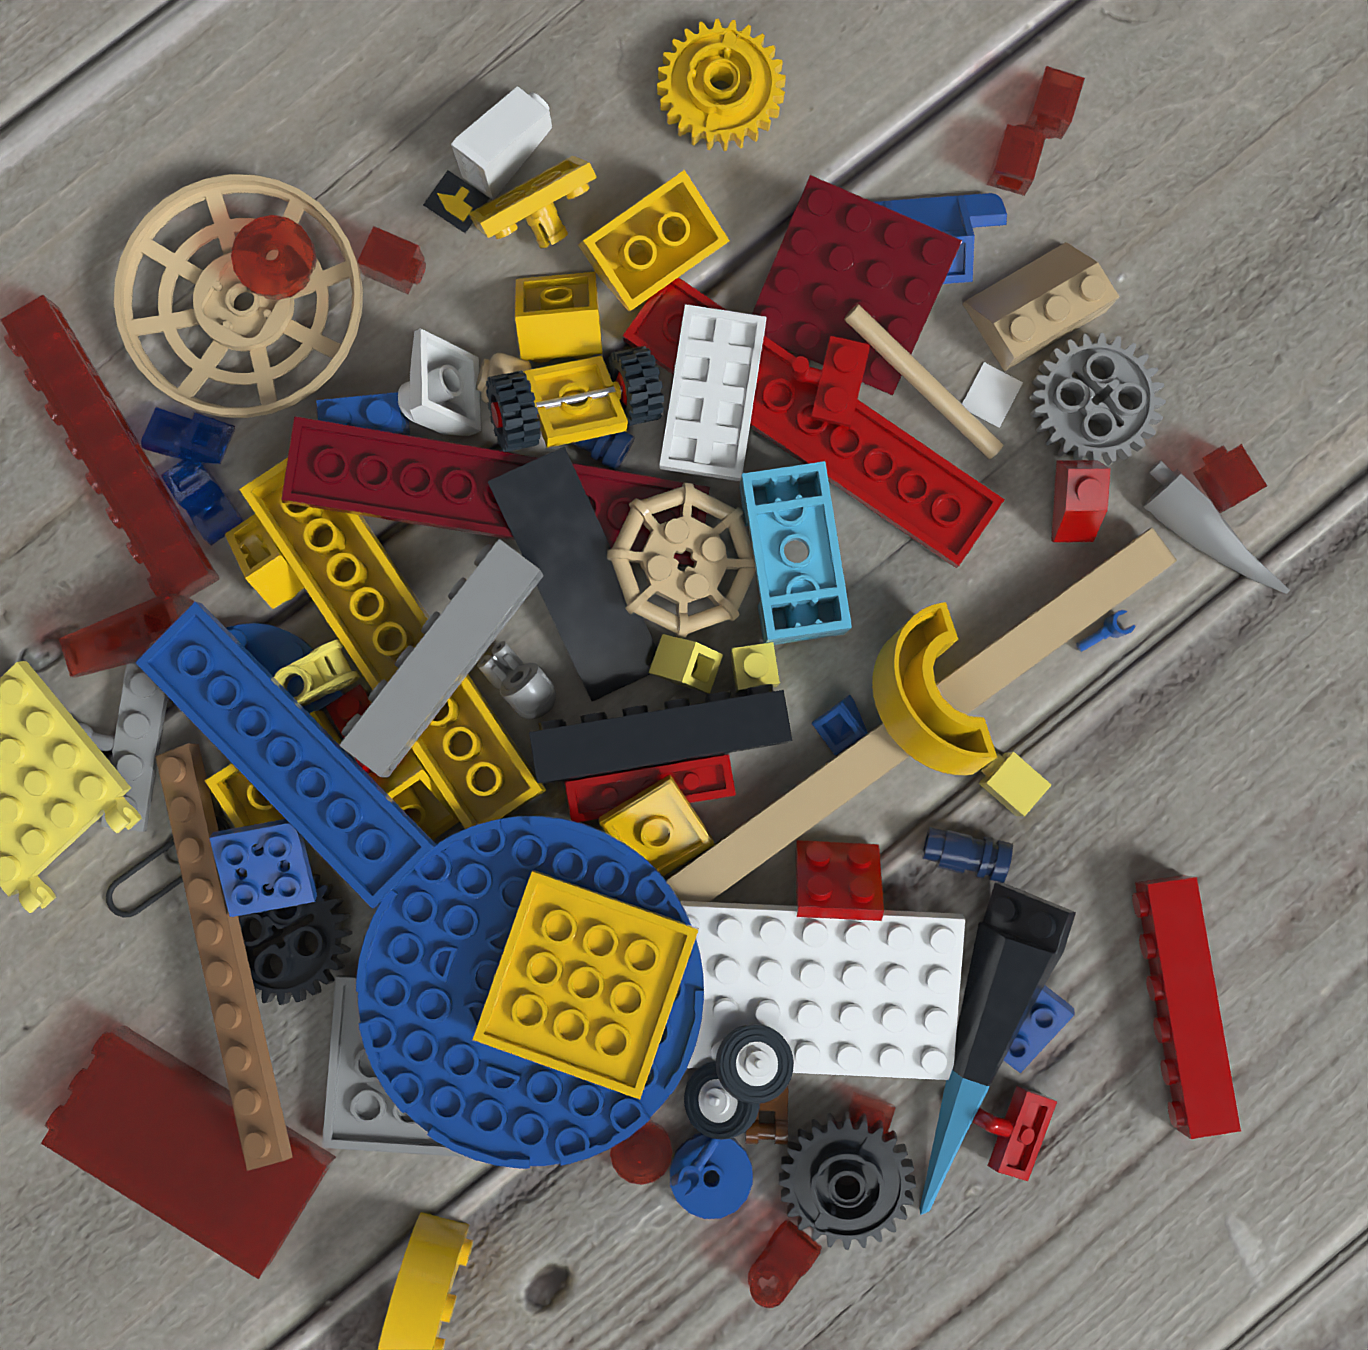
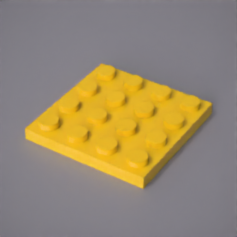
(586, 984)

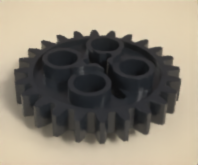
(301, 967)

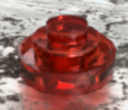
(643, 1155)

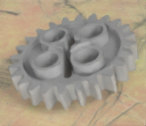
(1123, 376)

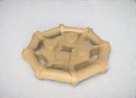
(661, 568)

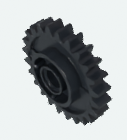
(852, 1209)

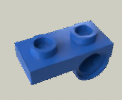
(1042, 1024)

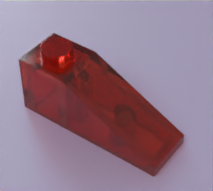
(122, 636)

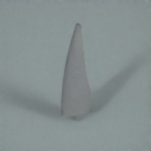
(1197, 521)

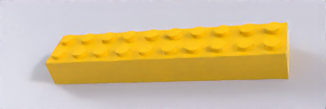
(375, 622)

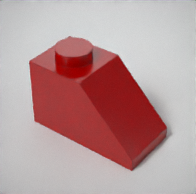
(1079, 500)

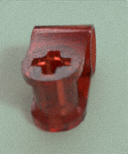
(785, 1257)

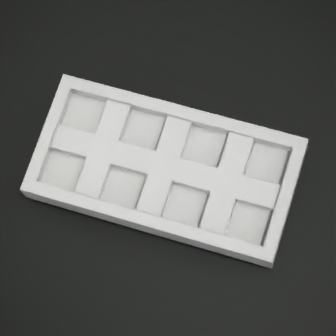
(713, 392)

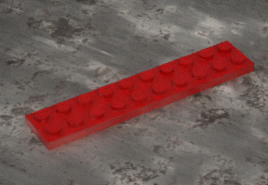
(868, 461)

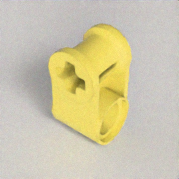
(322, 671)

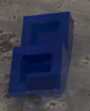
(188, 439)
(202, 499)

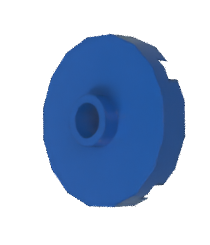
(724, 1195)

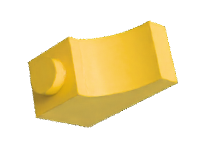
(263, 562)

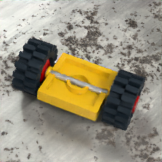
(575, 399)

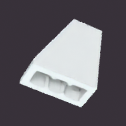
(502, 140)

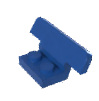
(957, 218)

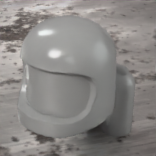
(522, 686)

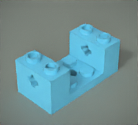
(803, 597)

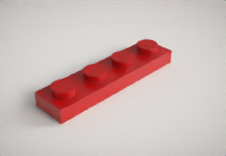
(697, 779)

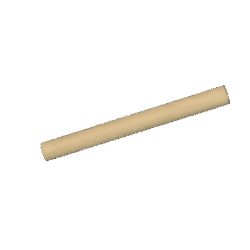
(923, 381)

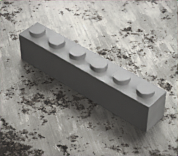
(440, 659)

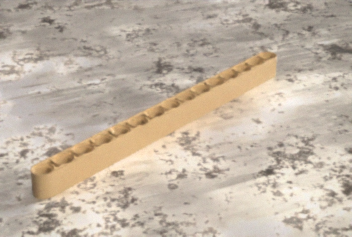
(962, 688)

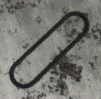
(133, 870)

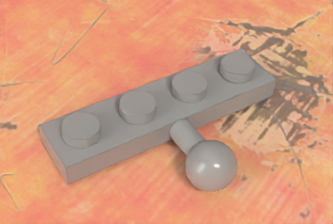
(136, 740)

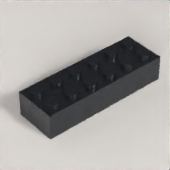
(660, 736)

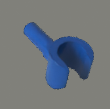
(1109, 629)
(693, 1171)

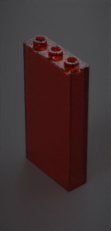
(177, 1151)

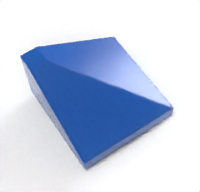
(841, 725)

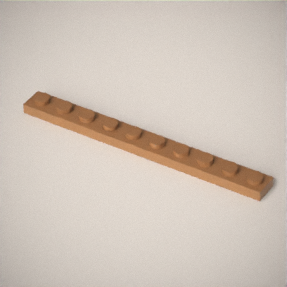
(223, 961)

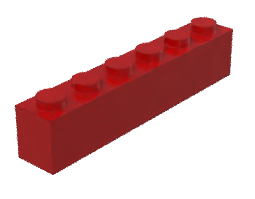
(1186, 1007)

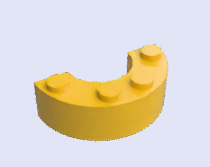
(913, 704)
(424, 1285)

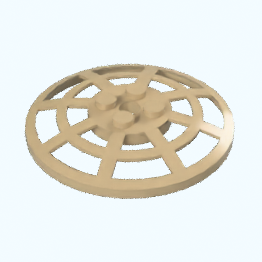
(215, 297)

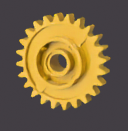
(726, 57)

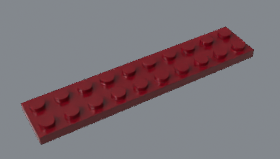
(442, 482)

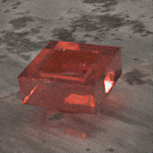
(873, 1108)

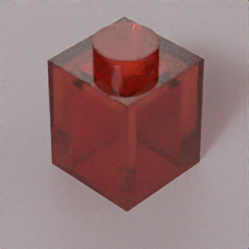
(1054, 102)
(1016, 159)
(392, 260)
(1229, 477)

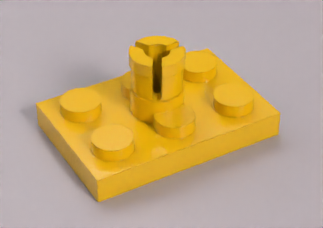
(535, 203)

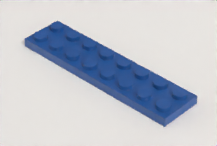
(286, 754)

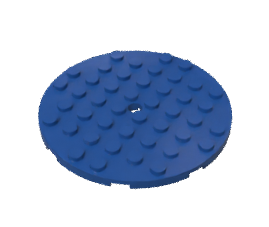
(431, 972)

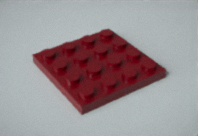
(850, 254)

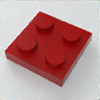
(838, 880)

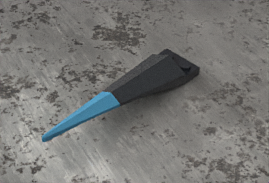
(1007, 971)

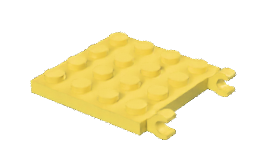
(49, 785)

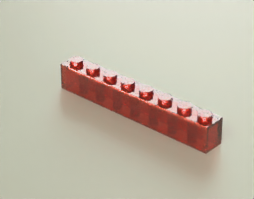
(108, 448)

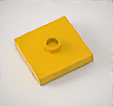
(659, 826)

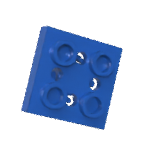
(264, 865)

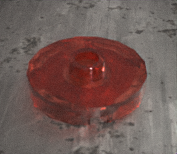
(288, 271)

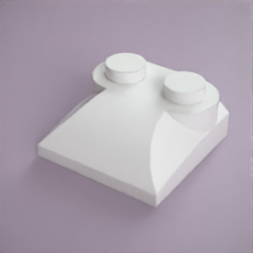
(441, 387)

